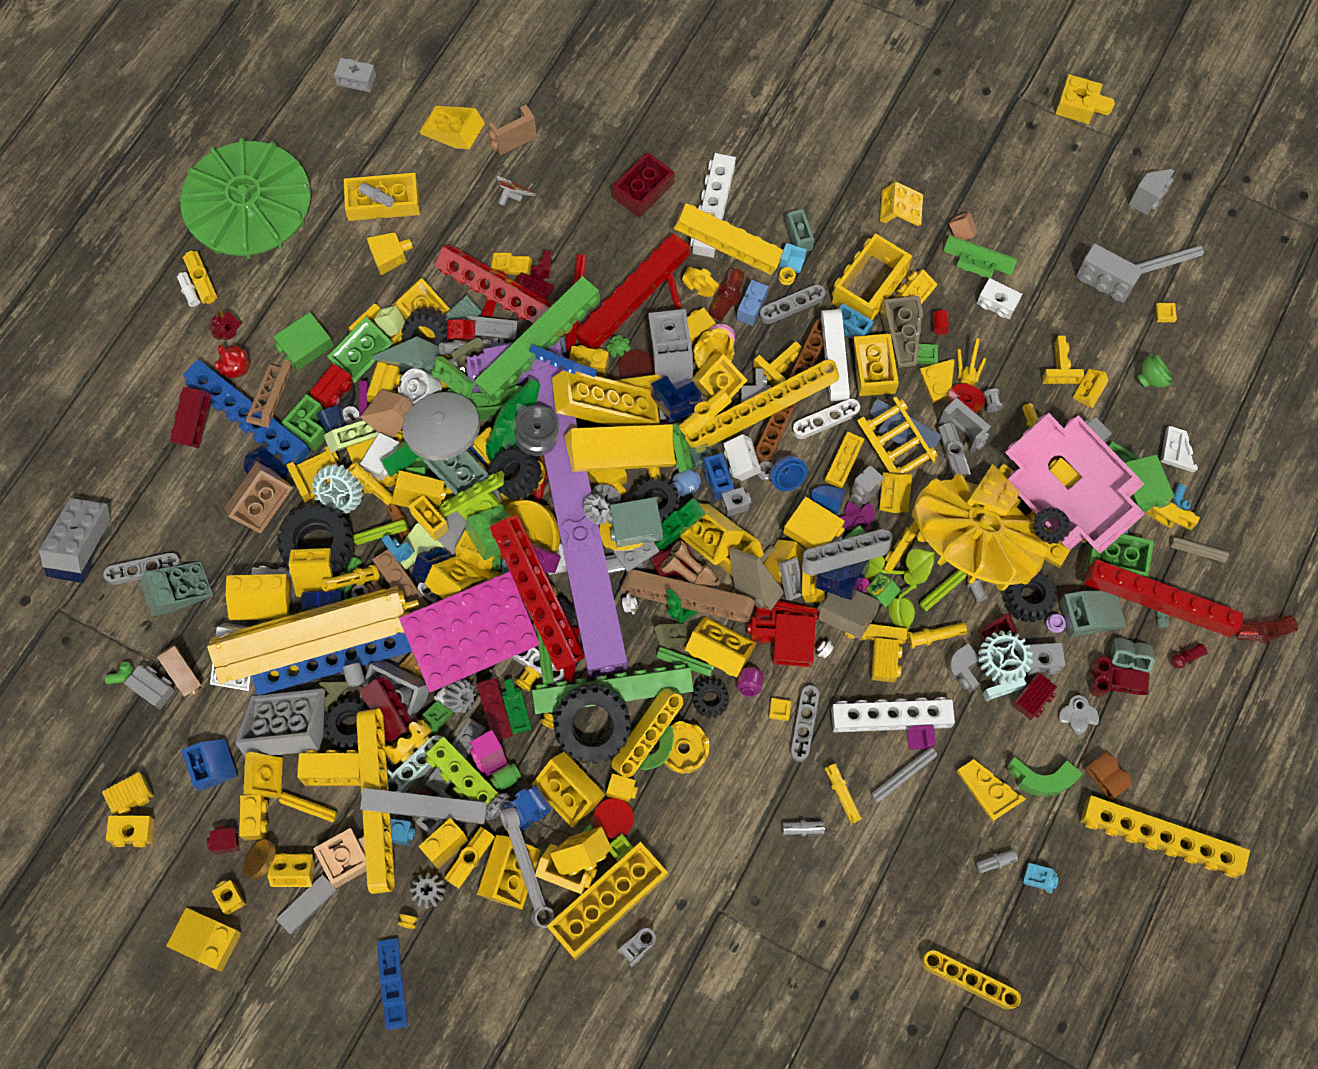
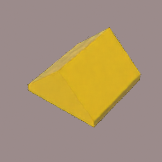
(783, 551)

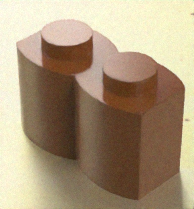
(1108, 775)

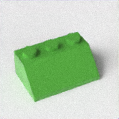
(356, 350)

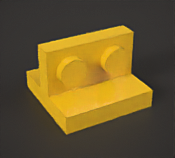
(263, 775)

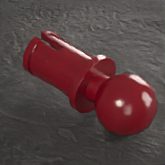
(1179, 660)

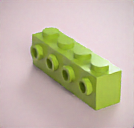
(459, 773)

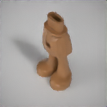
(703, 574)

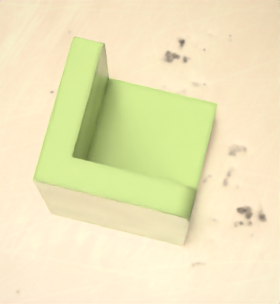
(390, 320)

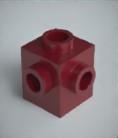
(223, 326)

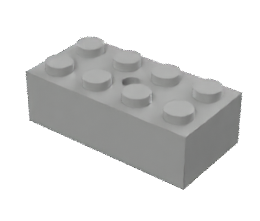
(75, 535)

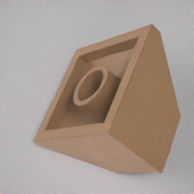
(387, 413)

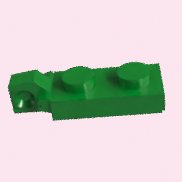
(515, 709)

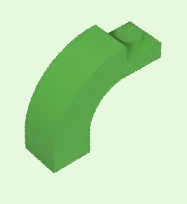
(1044, 784)

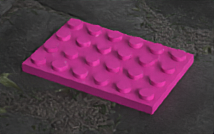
(469, 631)

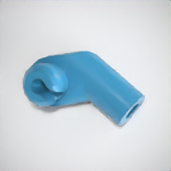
(1178, 498)

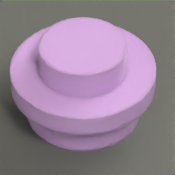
(1055, 623)

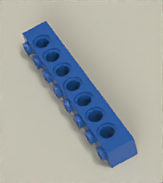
(199, 372)
(264, 685)

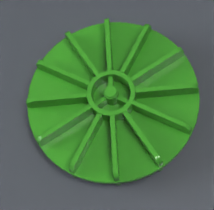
(245, 198)

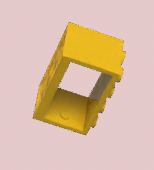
(886, 253)

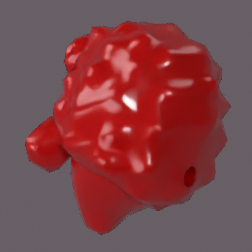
(232, 361)

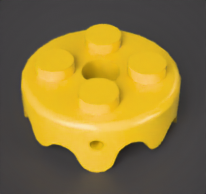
(698, 744)
(405, 747)

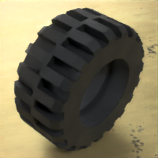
(313, 519)
(597, 750)

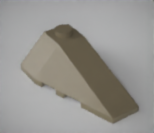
(903, 321)

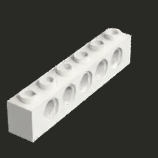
(719, 165)
(903, 721)

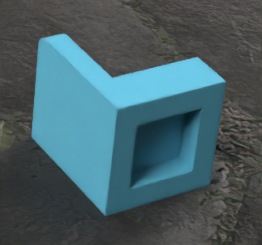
(793, 257)

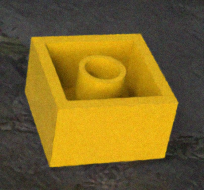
(718, 374)
(581, 852)

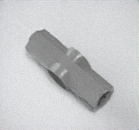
(951, 441)

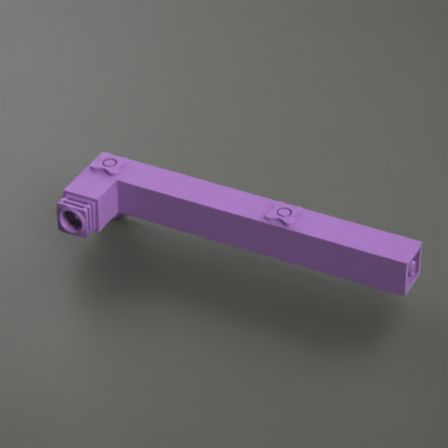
(578, 535)

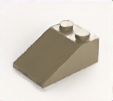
(754, 579)

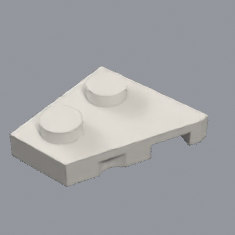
(1177, 450)

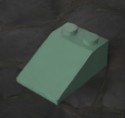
(410, 355)

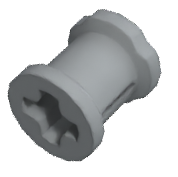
(992, 400)

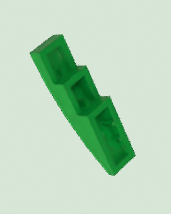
(398, 459)
(679, 523)

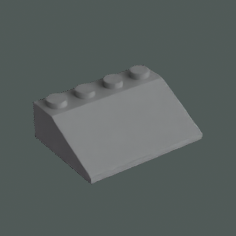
(283, 723)

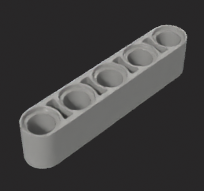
(846, 552)

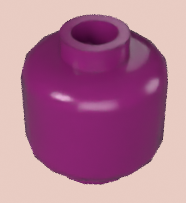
(750, 681)

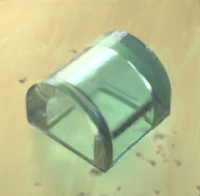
(699, 453)

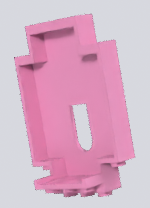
(1098, 503)

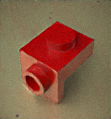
(763, 635)

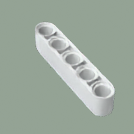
(835, 350)

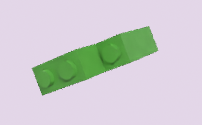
(485, 406)

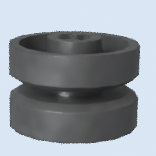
(536, 430)

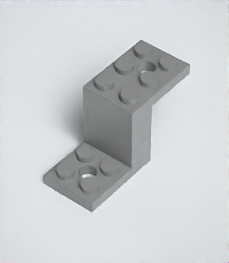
(672, 347)

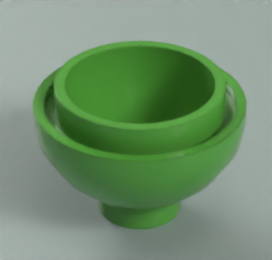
(1155, 372)

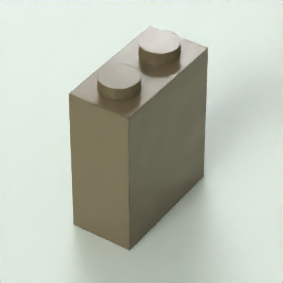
(848, 615)

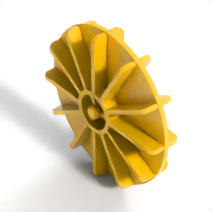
(978, 540)

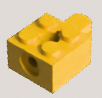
(1079, 107)
(451, 577)

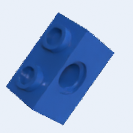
(717, 475)

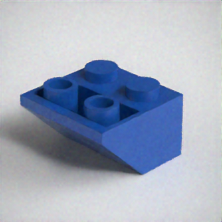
(209, 763)

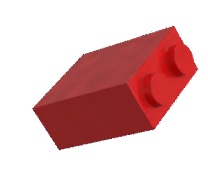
(794, 640)

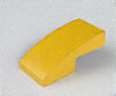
(511, 264)

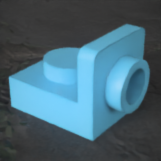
(1041, 877)

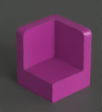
(921, 737)

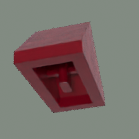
(1003, 623)

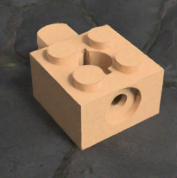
(342, 857)

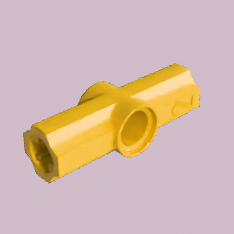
(203, 284)
(705, 413)
(477, 846)

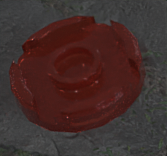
(635, 364)

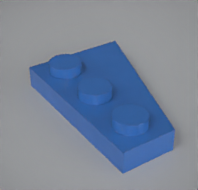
(558, 360)

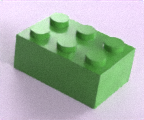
(1126, 553)

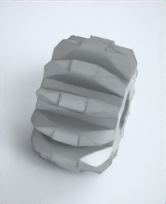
(459, 696)
(432, 895)

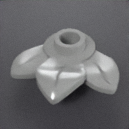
(1079, 717)

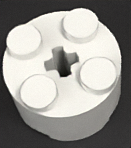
(418, 384)

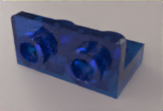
(265, 458)

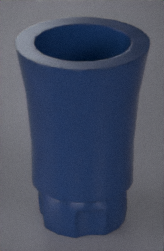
(331, 418)

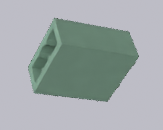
(635, 522)

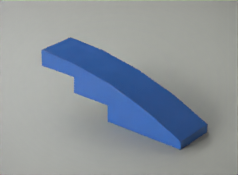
(392, 984)

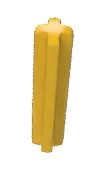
(308, 807)

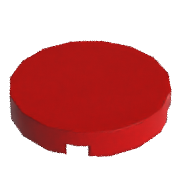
(614, 817)

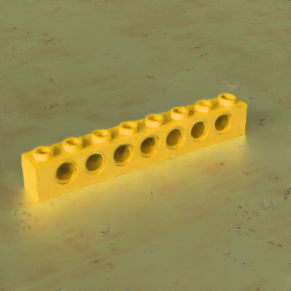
(1236, 856)

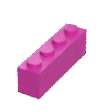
(487, 753)

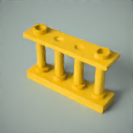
(879, 441)

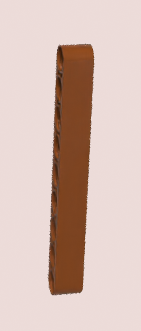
(777, 430)

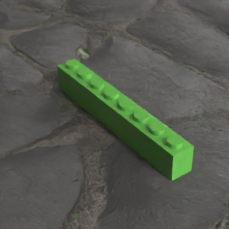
(543, 333)
(629, 688)

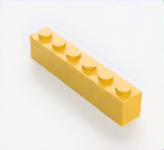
(728, 239)

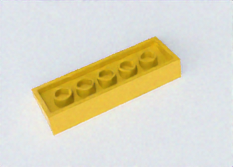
(620, 447)

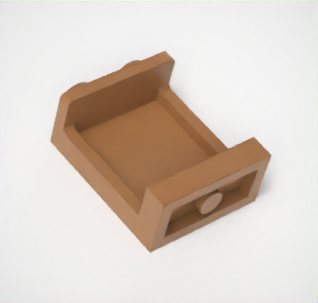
(514, 133)

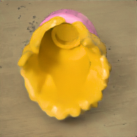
(717, 340)

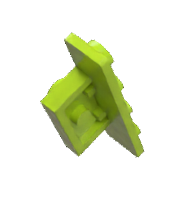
(475, 499)

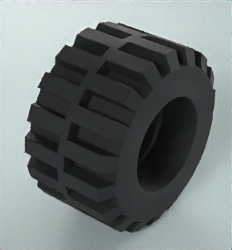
(428, 318)
(527, 477)
(660, 489)
(1028, 611)
(335, 719)

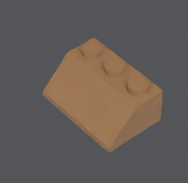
(258, 498)

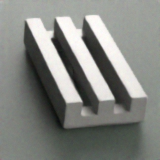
(789, 580)

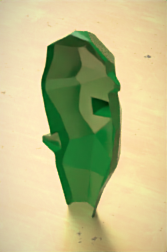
(505, 424)

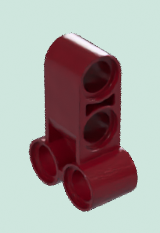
(1117, 679)

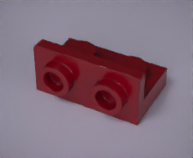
(535, 285)

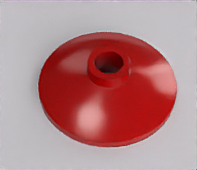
(968, 395)

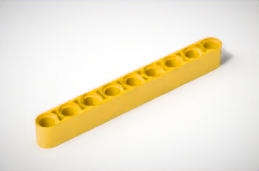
(770, 400)
(376, 824)

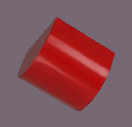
(940, 322)
(766, 617)

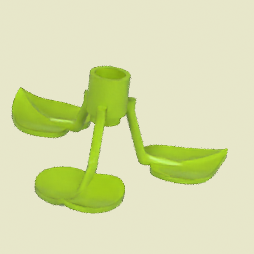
(920, 565)

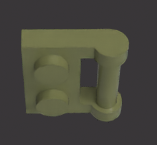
(461, 354)

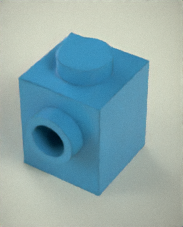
(402, 832)

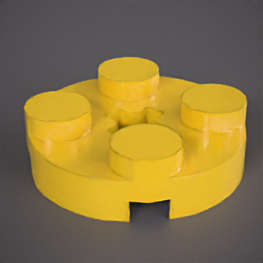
(700, 281)

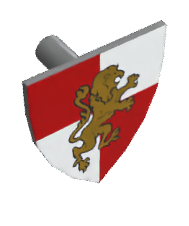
(511, 190)

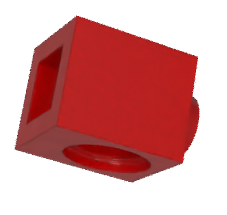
(461, 329)

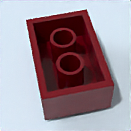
(643, 184)

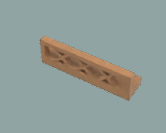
(273, 397)

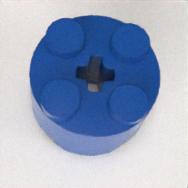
(530, 806)

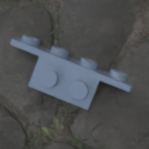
(930, 436)

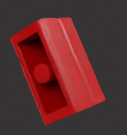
(331, 386)

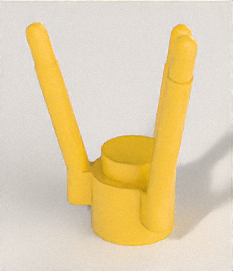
(969, 375)

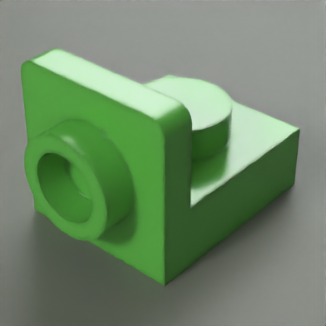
(436, 717)

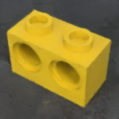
(291, 874)

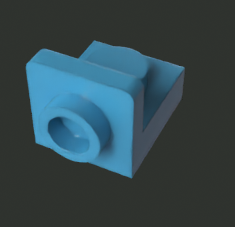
(400, 552)

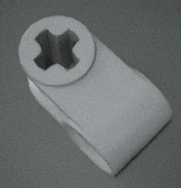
(637, 947)

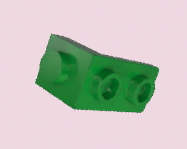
(675, 608)

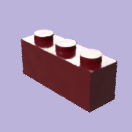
(190, 417)
(382, 695)
(494, 709)

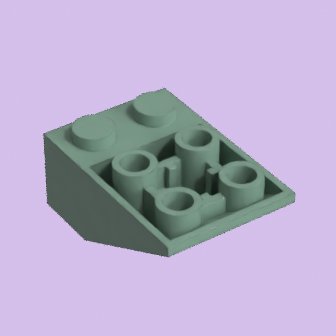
(175, 587)
(1091, 613)

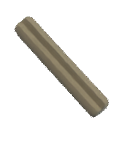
(1199, 549)

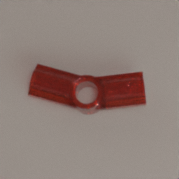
(727, 294)
(1276, 628)

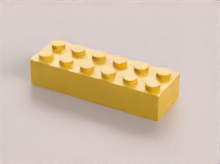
(603, 400)
(607, 901)

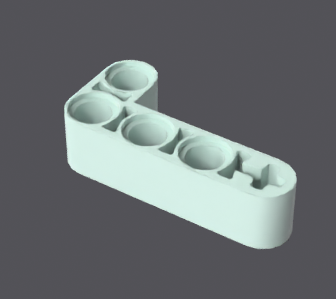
(411, 764)

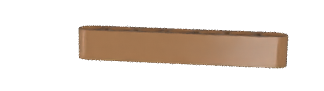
(692, 596)

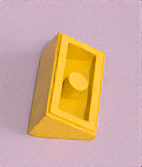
(1091, 387)

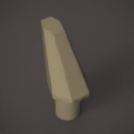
(375, 227)

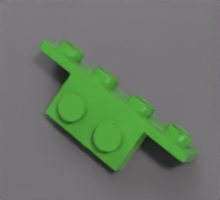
(978, 258)

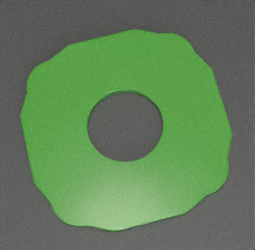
(661, 756)

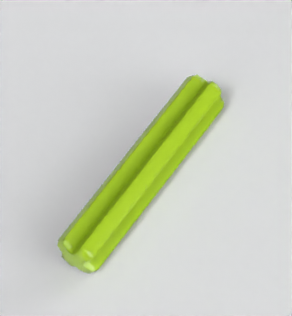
(380, 532)
(942, 590)

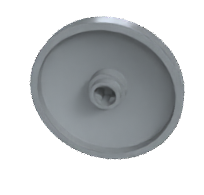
(441, 426)

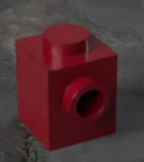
(223, 840)

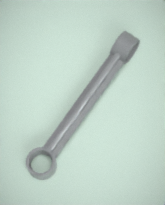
(511, 823)

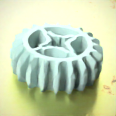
(341, 484)
(1012, 660)

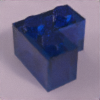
(675, 402)

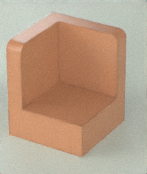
(963, 226)

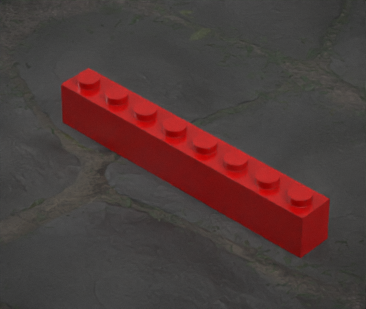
(633, 292)
(1163, 598)

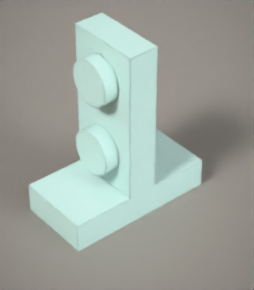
(1004, 688)

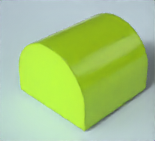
(620, 847)

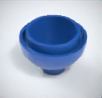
(788, 473)

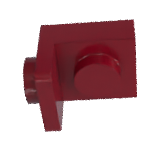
(544, 269)

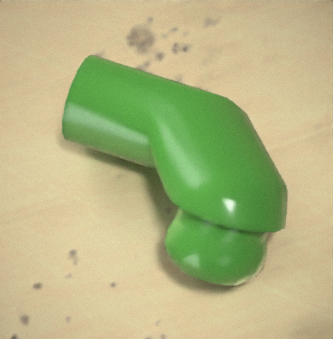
(121, 676)

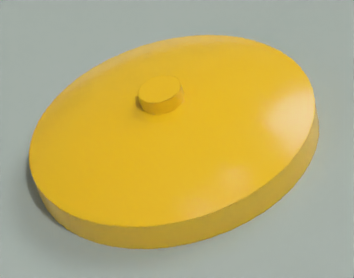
(537, 522)

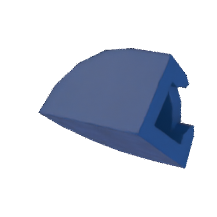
(828, 498)

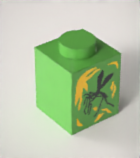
(883, 589)

